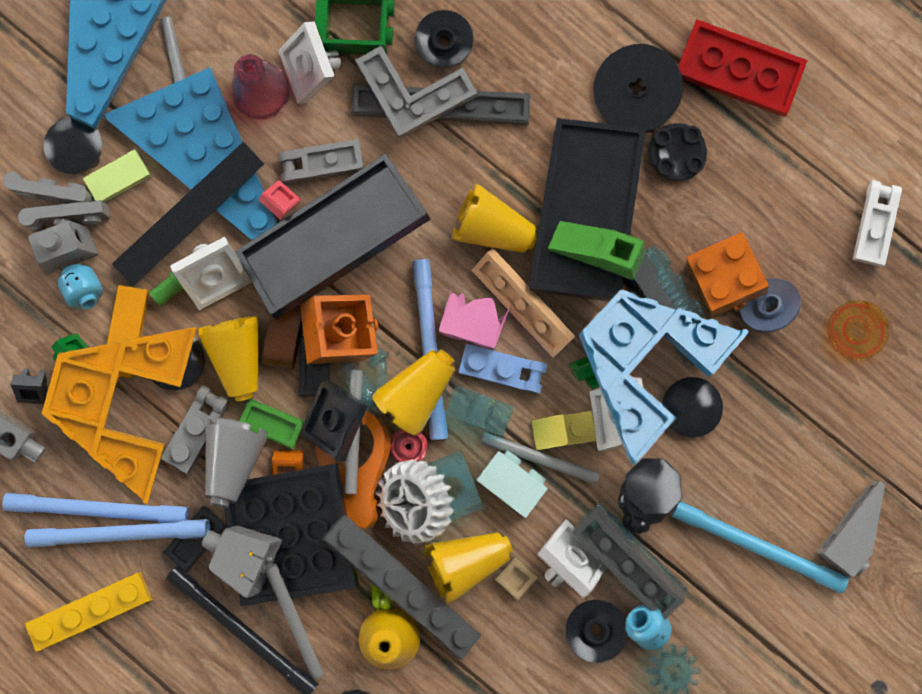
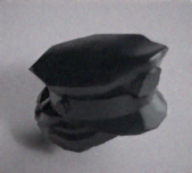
(649, 494)

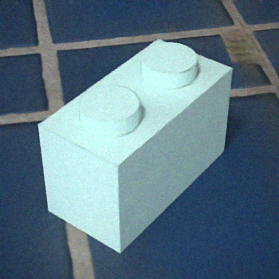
(513, 483)

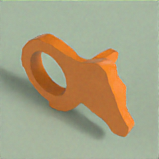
(362, 506)

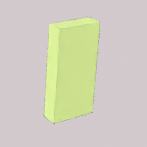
(117, 177)

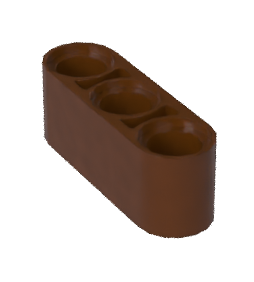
(283, 340)

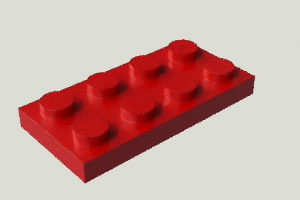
(741, 68)

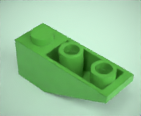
(599, 248)

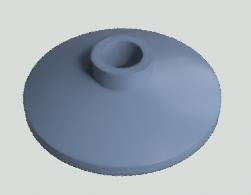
(780, 295)

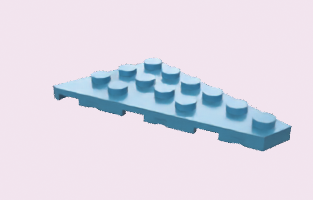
(101, 50)
(189, 135)

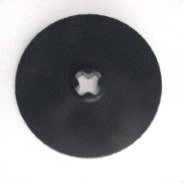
(658, 76)

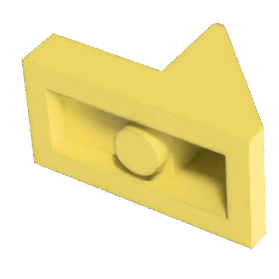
(563, 430)

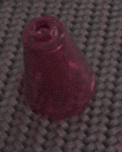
(258, 87)

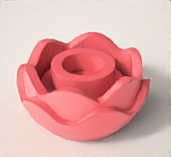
(399, 441)

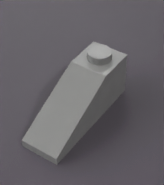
(855, 535)

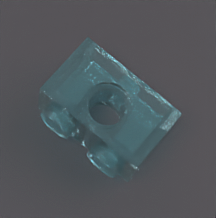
(479, 411)
(455, 467)

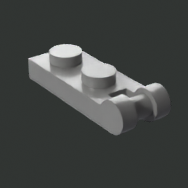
(321, 161)
(46, 189)
(88, 212)
(191, 435)

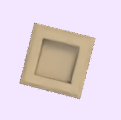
(516, 578)

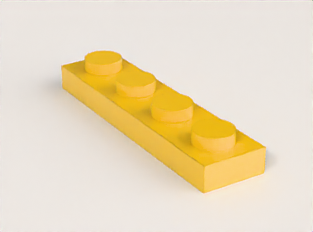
(88, 611)

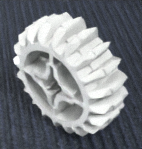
(415, 501)

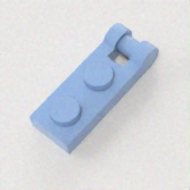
(501, 368)

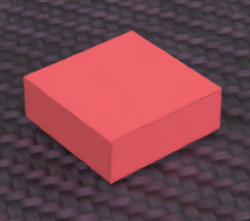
(279, 199)

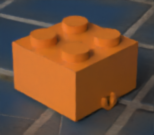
(727, 275)
(338, 329)

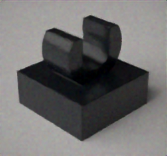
(30, 388)

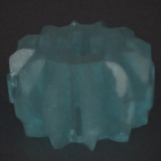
(683, 664)

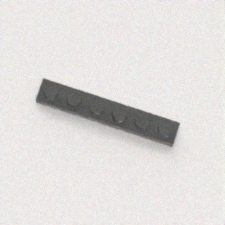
(401, 586)

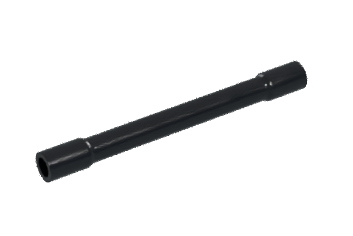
(190, 588)

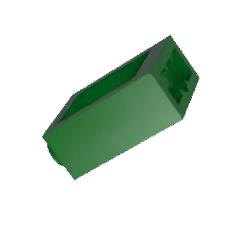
(323, 18)

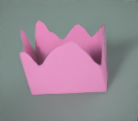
(472, 323)

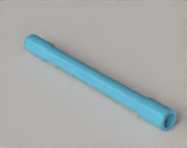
(820, 574)

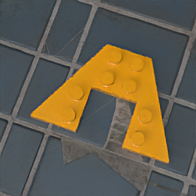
(84, 392)

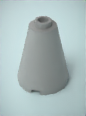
(230, 458)

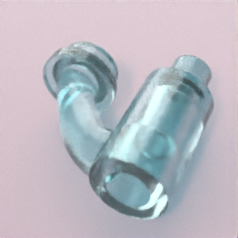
(368, 388)

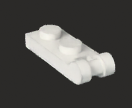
(877, 224)

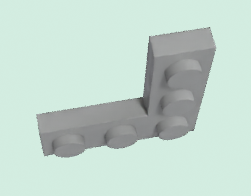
(412, 112)

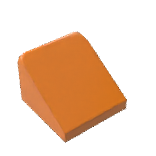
(287, 461)

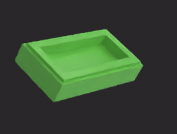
(279, 425)

